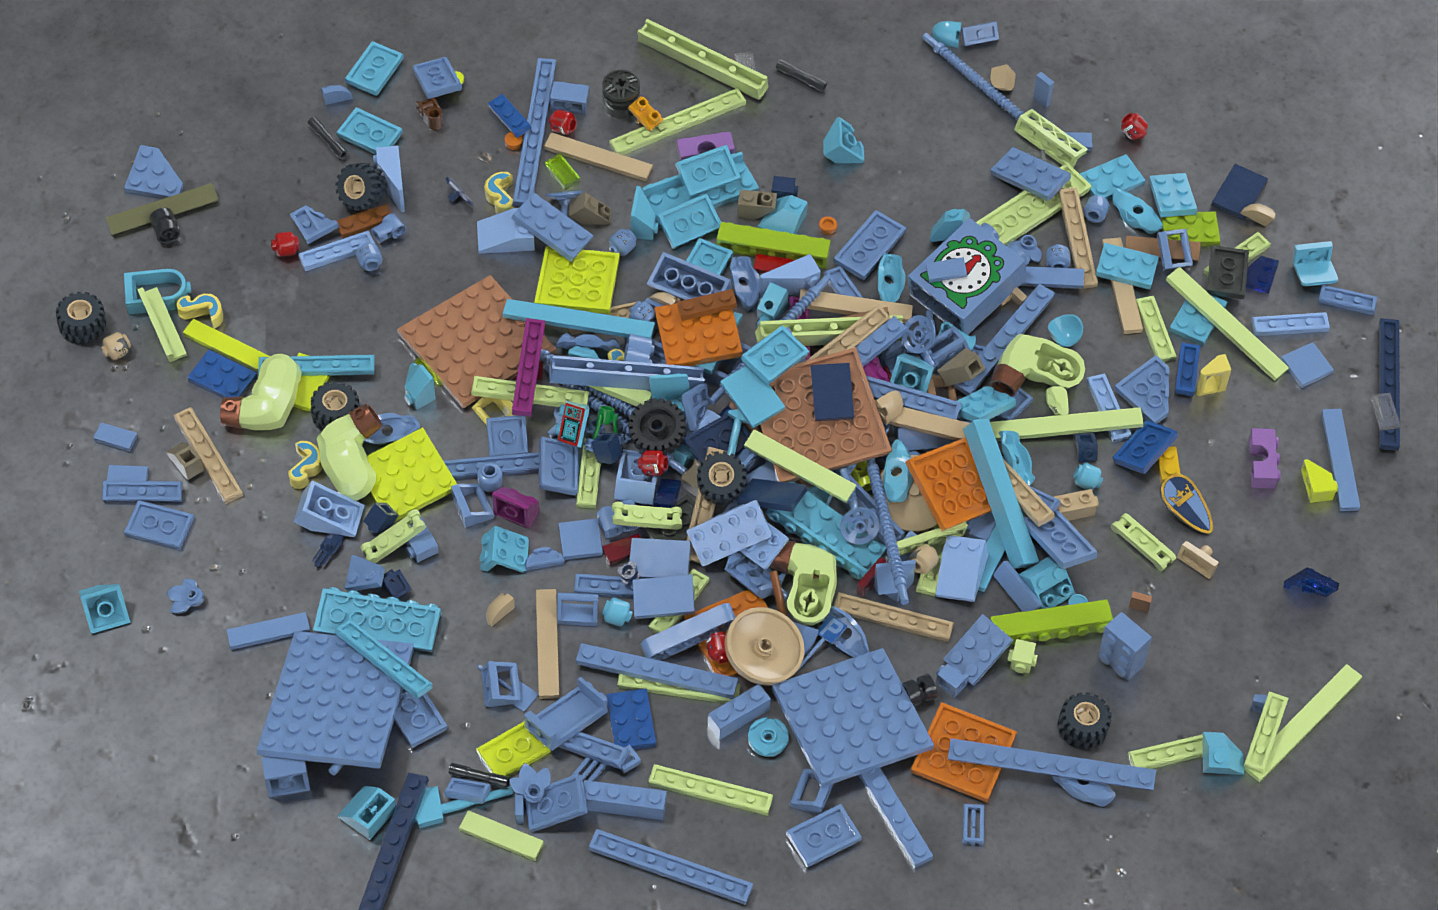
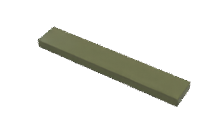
(177, 203)

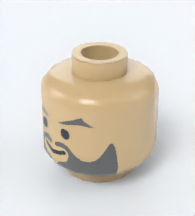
(116, 346)
(925, 558)

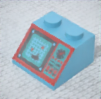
(572, 423)

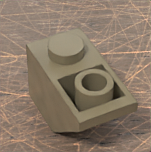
(755, 204)
(589, 210)
(961, 368)
(186, 460)

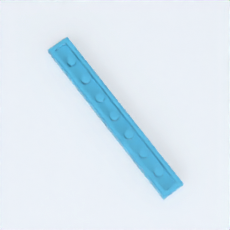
(578, 319)

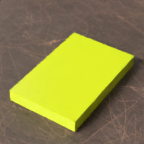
(306, 387)
(511, 750)

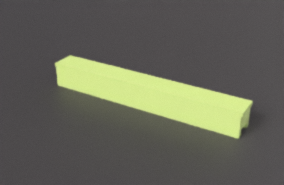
(703, 59)
(811, 331)

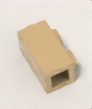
(1078, 504)

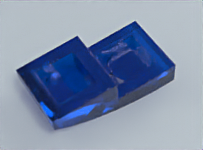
(667, 493)

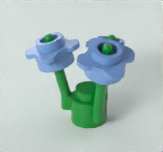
(595, 427)

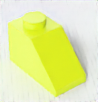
(1318, 482)

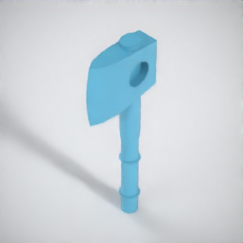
(431, 809)

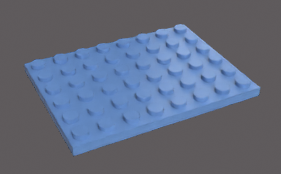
(332, 703)

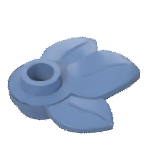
(1031, 250)
(185, 596)
(531, 780)

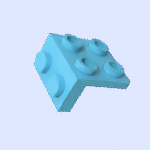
(1314, 263)
(670, 388)
(503, 548)

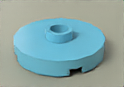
(768, 728)

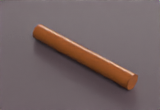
(778, 592)

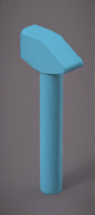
(738, 419)

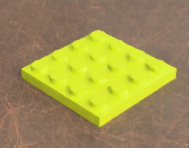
(580, 284)
(410, 474)

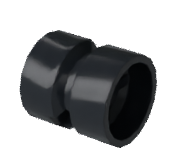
(164, 225)
(921, 689)

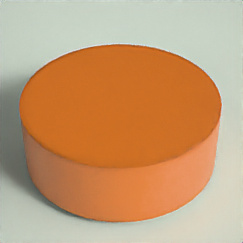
(512, 142)
(827, 225)

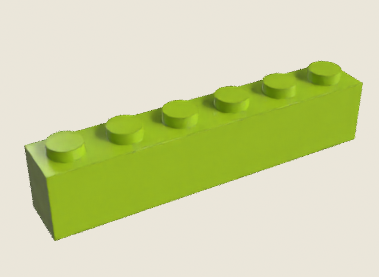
(753, 240)
(1055, 621)

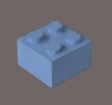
(285, 776)

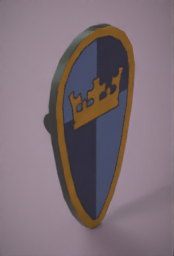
(1186, 502)

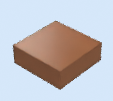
(1140, 601)

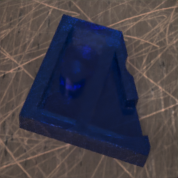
(1261, 274)
(1312, 582)

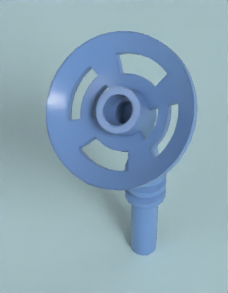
(564, 199)
(923, 332)
(857, 519)

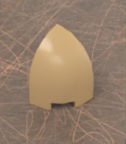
(1003, 77)
(1259, 213)
(664, 298)
(890, 405)
(499, 608)

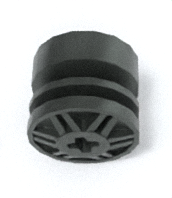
(619, 91)

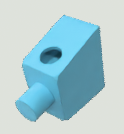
(772, 304)

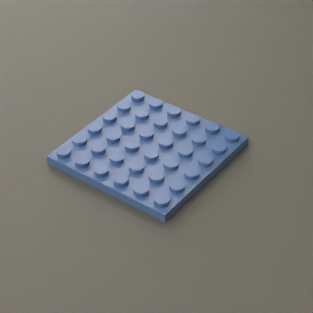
(852, 717)

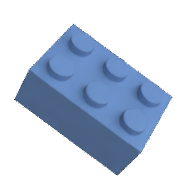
(1124, 646)

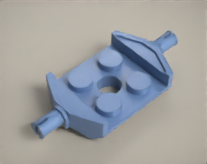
(742, 567)

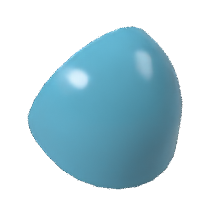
(1066, 330)

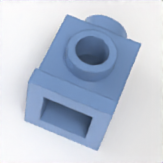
(951, 679)

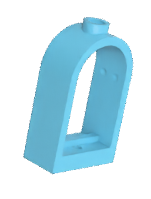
(153, 277)

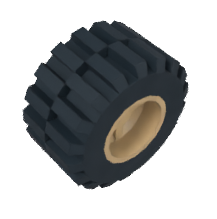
(360, 186)
(80, 317)
(332, 403)
(721, 477)
(1084, 720)

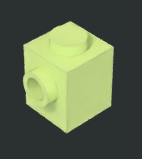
(1022, 656)

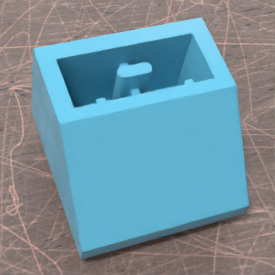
(1048, 582)
(368, 810)

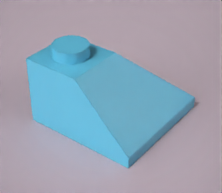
(787, 216)
(643, 217)
(912, 372)
(104, 607)

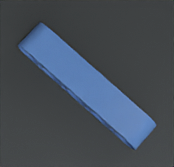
(688, 632)

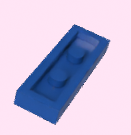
(509, 115)
(1187, 369)

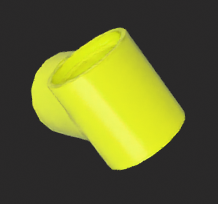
(862, 476)

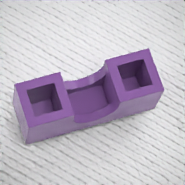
(696, 145)
(1264, 444)

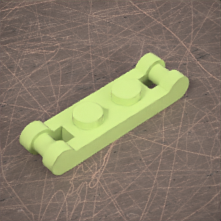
(646, 516)
(393, 537)
(1143, 541)

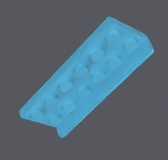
(672, 192)
(820, 527)
(379, 617)

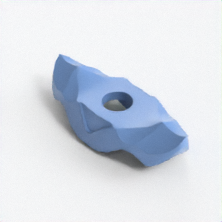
(742, 268)
(590, 341)
(401, 427)
(857, 643)
(1093, 792)

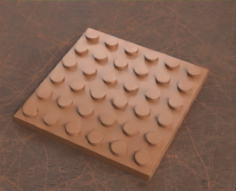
(469, 339)
(826, 442)

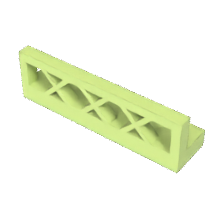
(1047, 140)
(162, 324)

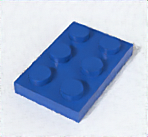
(221, 376)
(1145, 447)
(631, 719)

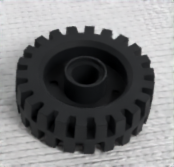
(657, 414)

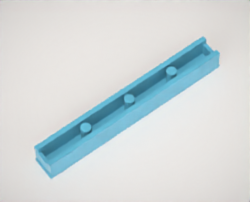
(1000, 494)

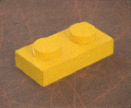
(1168, 463)

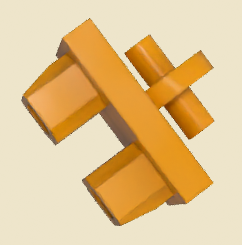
(645, 113)

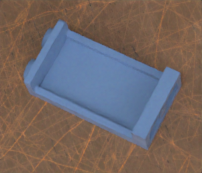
(567, 715)

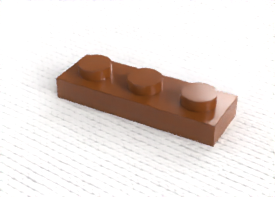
(362, 221)
(707, 304)

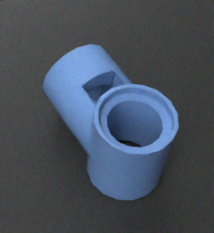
(390, 227)

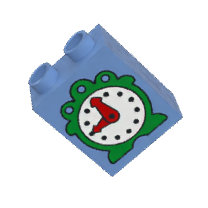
(991, 276)

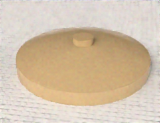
(913, 512)
(764, 646)

